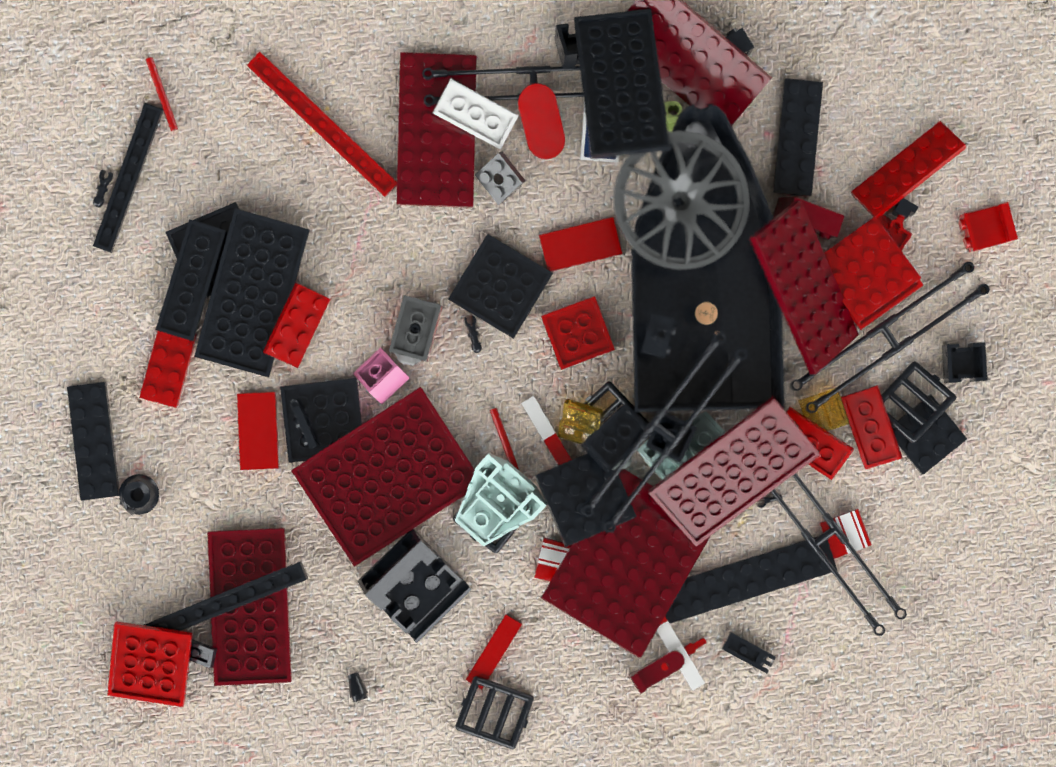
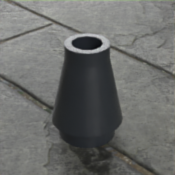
(356, 687)

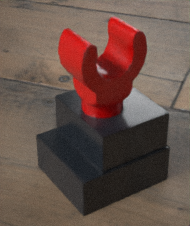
(902, 210)

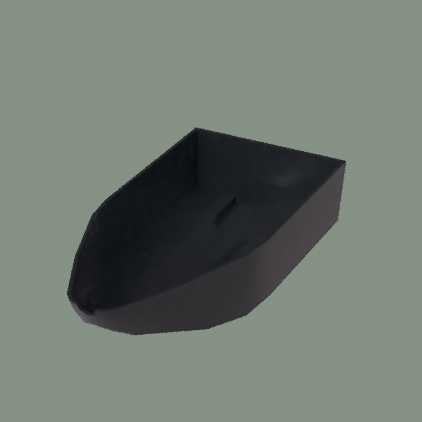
(732, 283)

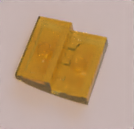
(829, 415)
(578, 421)

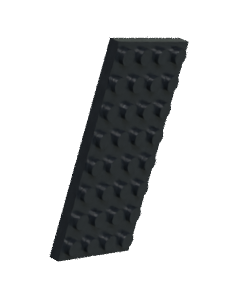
(621, 84)
(251, 291)

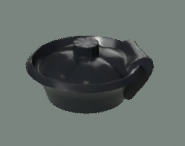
(138, 494)

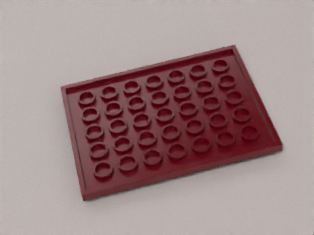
(386, 476)
(625, 577)

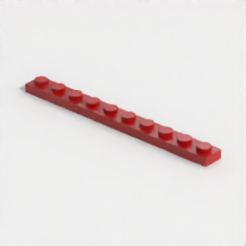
(322, 124)

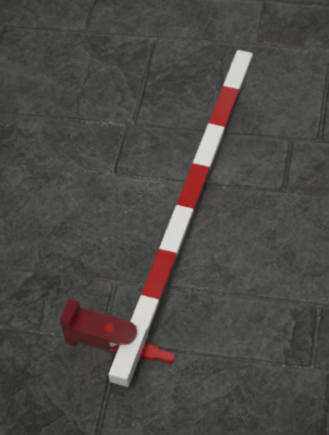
(677, 656)

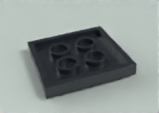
(934, 443)

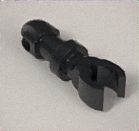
(98, 201)
(473, 334)

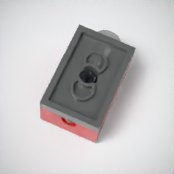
(415, 330)

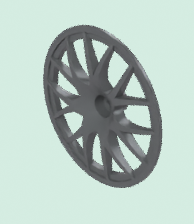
(691, 199)

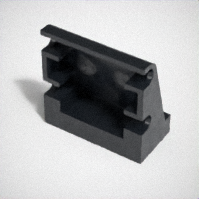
(413, 585)

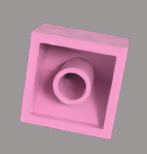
(381, 376)

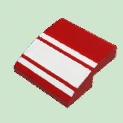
(853, 528)
(550, 557)

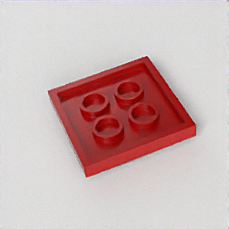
(577, 333)

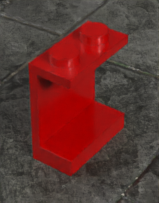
(988, 227)

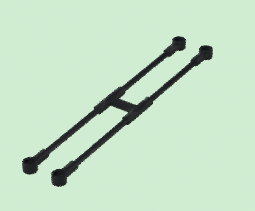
(532, 70)
(896, 347)
(654, 425)
(815, 545)

